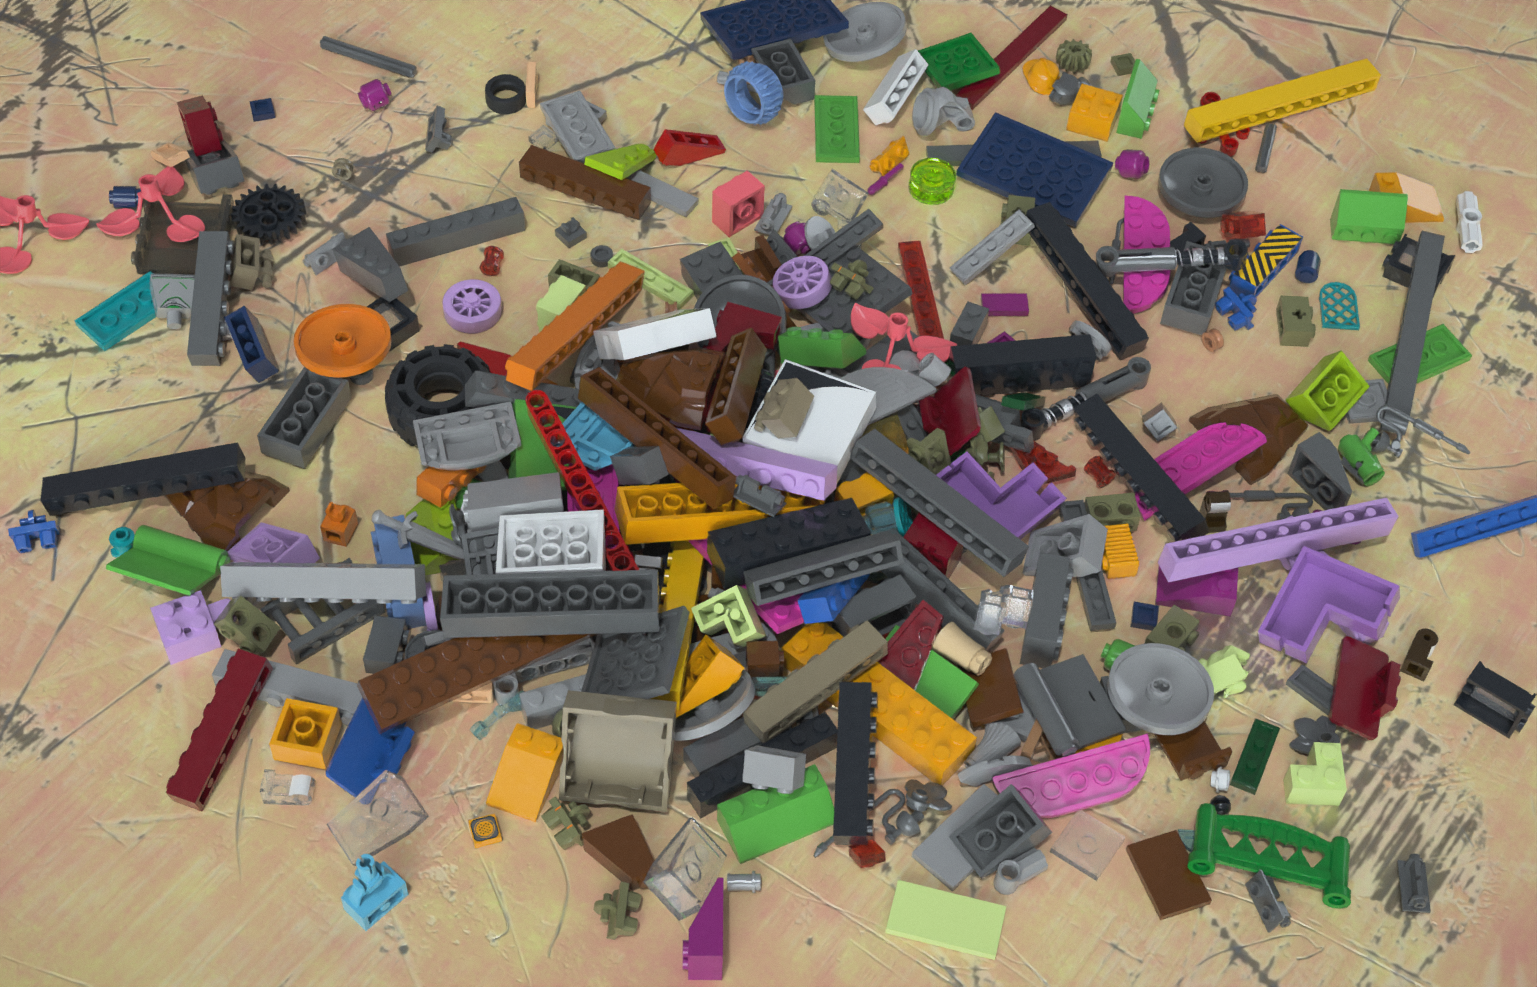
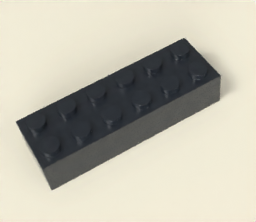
(1026, 364)
(782, 537)

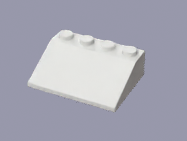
(551, 542)

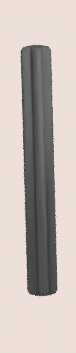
(368, 56)

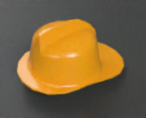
(1041, 75)

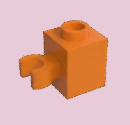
(339, 524)

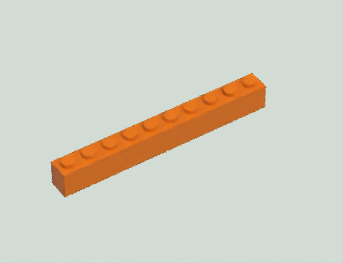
(574, 326)

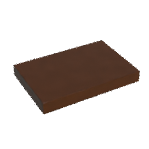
(996, 693)
(1165, 875)

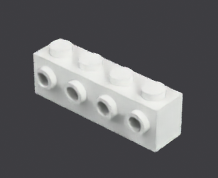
(895, 87)

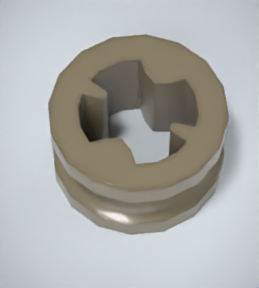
(339, 166)

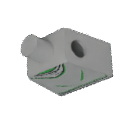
(172, 297)

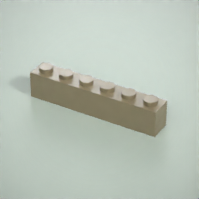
(815, 681)

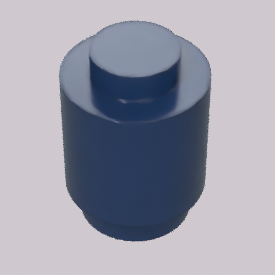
(124, 197)
(1308, 266)

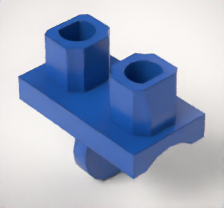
(1240, 305)
(34, 528)

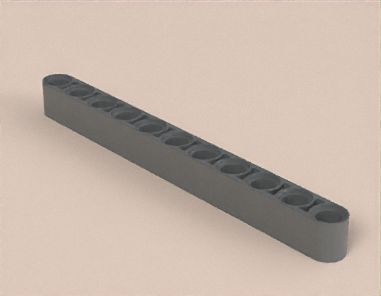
(1413, 329)

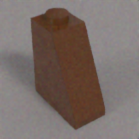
(620, 850)

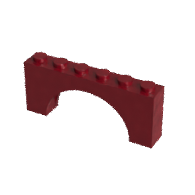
(737, 319)

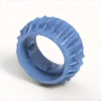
(767, 87)

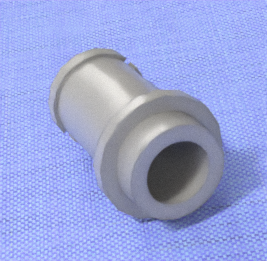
(744, 882)

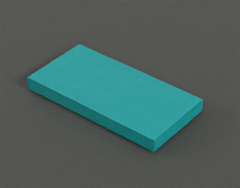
(119, 314)

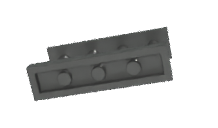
(324, 633)

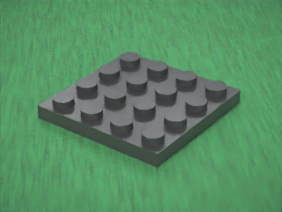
(836, 307)
(637, 662)

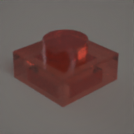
(867, 855)

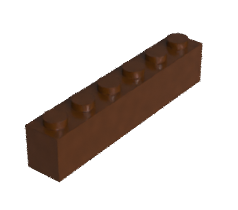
(584, 182)
(736, 387)

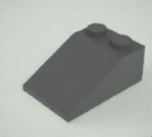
(215, 169)
(1320, 472)
(1000, 832)

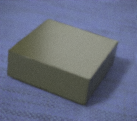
(1123, 64)

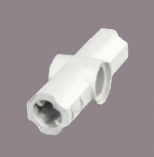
(1469, 222)

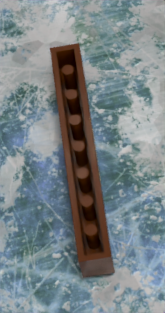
(647, 428)

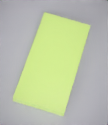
(946, 919)

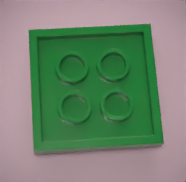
(958, 62)

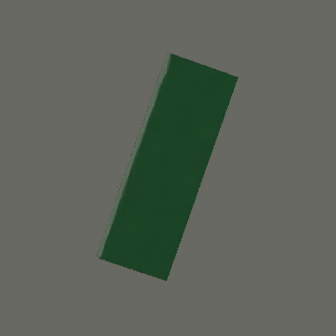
(1023, 401)
(1254, 756)

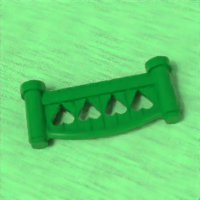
(1211, 848)

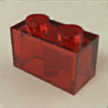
(1243, 224)

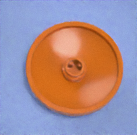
(342, 340)

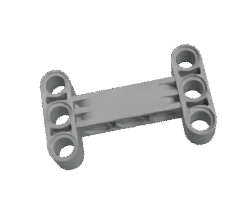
(566, 659)

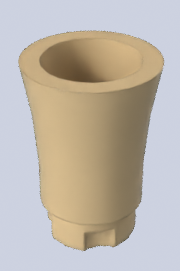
(961, 649)

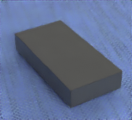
(1312, 688)

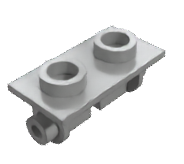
(774, 215)
(323, 256)

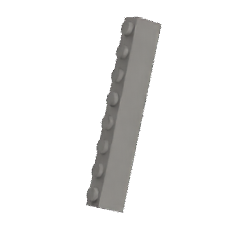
(325, 581)

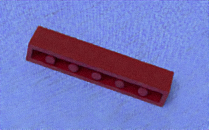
(219, 729)

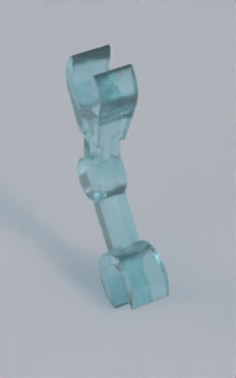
(481, 728)

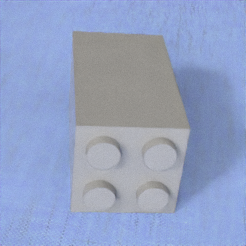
(511, 497)

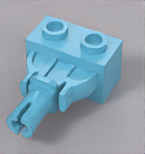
(374, 892)

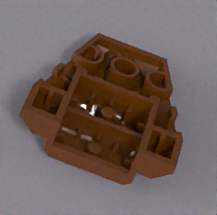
(674, 382)
(1269, 416)
(223, 509)

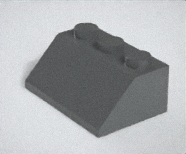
(790, 69)

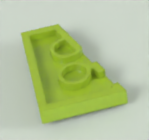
(621, 161)

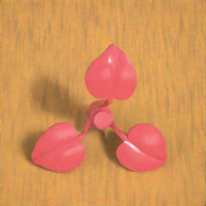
(152, 187)
(23, 210)
(869, 322)

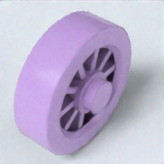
(802, 282)
(472, 306)

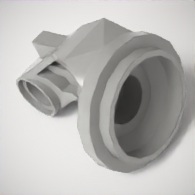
(938, 106)
(930, 368)

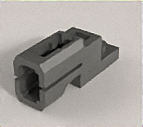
(1014, 434)

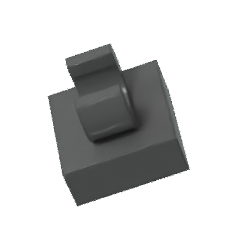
(570, 233)

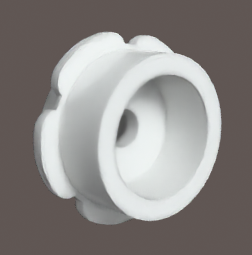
(1220, 779)

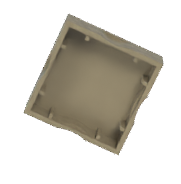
(617, 750)

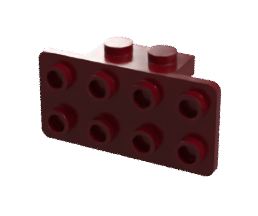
(953, 411)
(1363, 688)

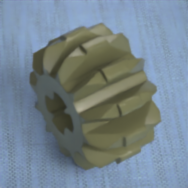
(1073, 56)

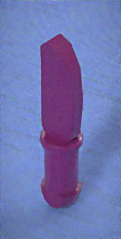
(883, 180)

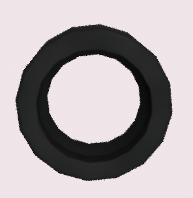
(505, 105)

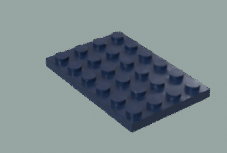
(764, 22)
(1033, 164)

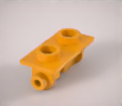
(891, 157)

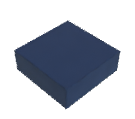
(262, 109)
(1144, 616)

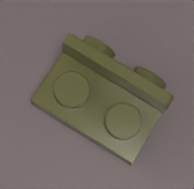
(931, 451)

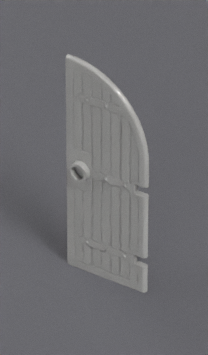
(893, 388)

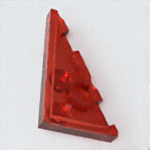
(1045, 461)

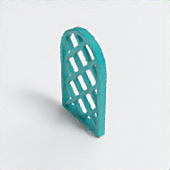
(1354, 326)
(903, 515)

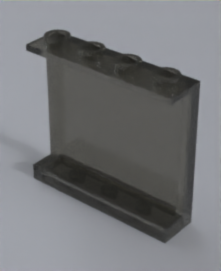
(162, 255)

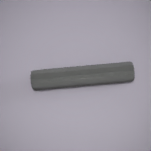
(1266, 147)

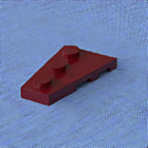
(912, 644)

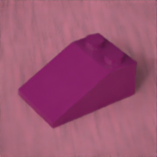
(1204, 593)
(705, 945)

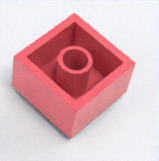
(738, 203)

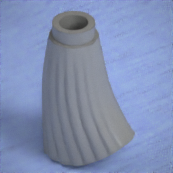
(997, 742)

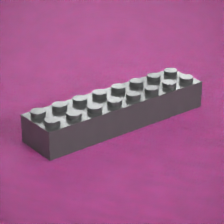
(550, 603)

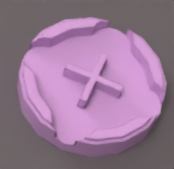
(429, 609)

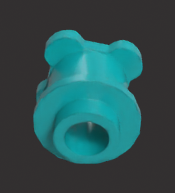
(121, 540)

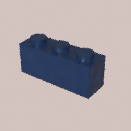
(251, 344)

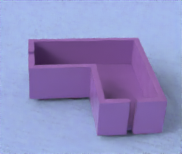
(1012, 505)
(1321, 592)

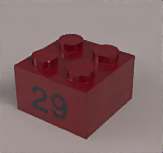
(199, 125)

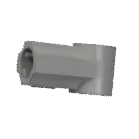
(1020, 870)

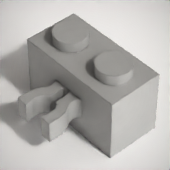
(774, 768)

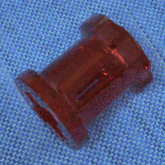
(491, 261)
(1099, 471)

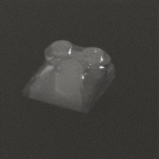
(838, 197)

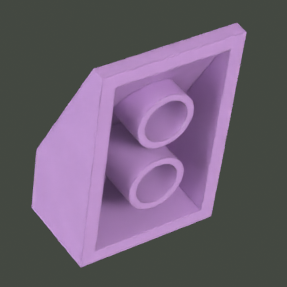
(274, 544)

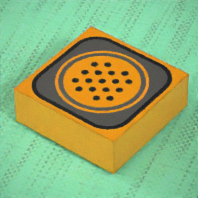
(484, 830)

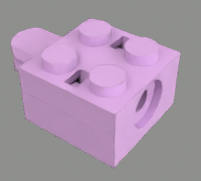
(188, 626)

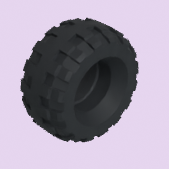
(423, 373)

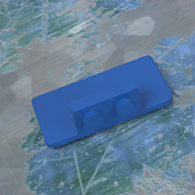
(366, 753)

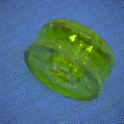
(932, 181)

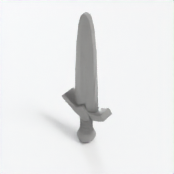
(418, 534)

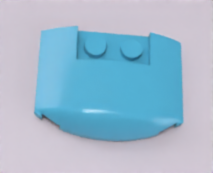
(593, 437)

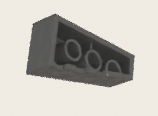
(370, 264)

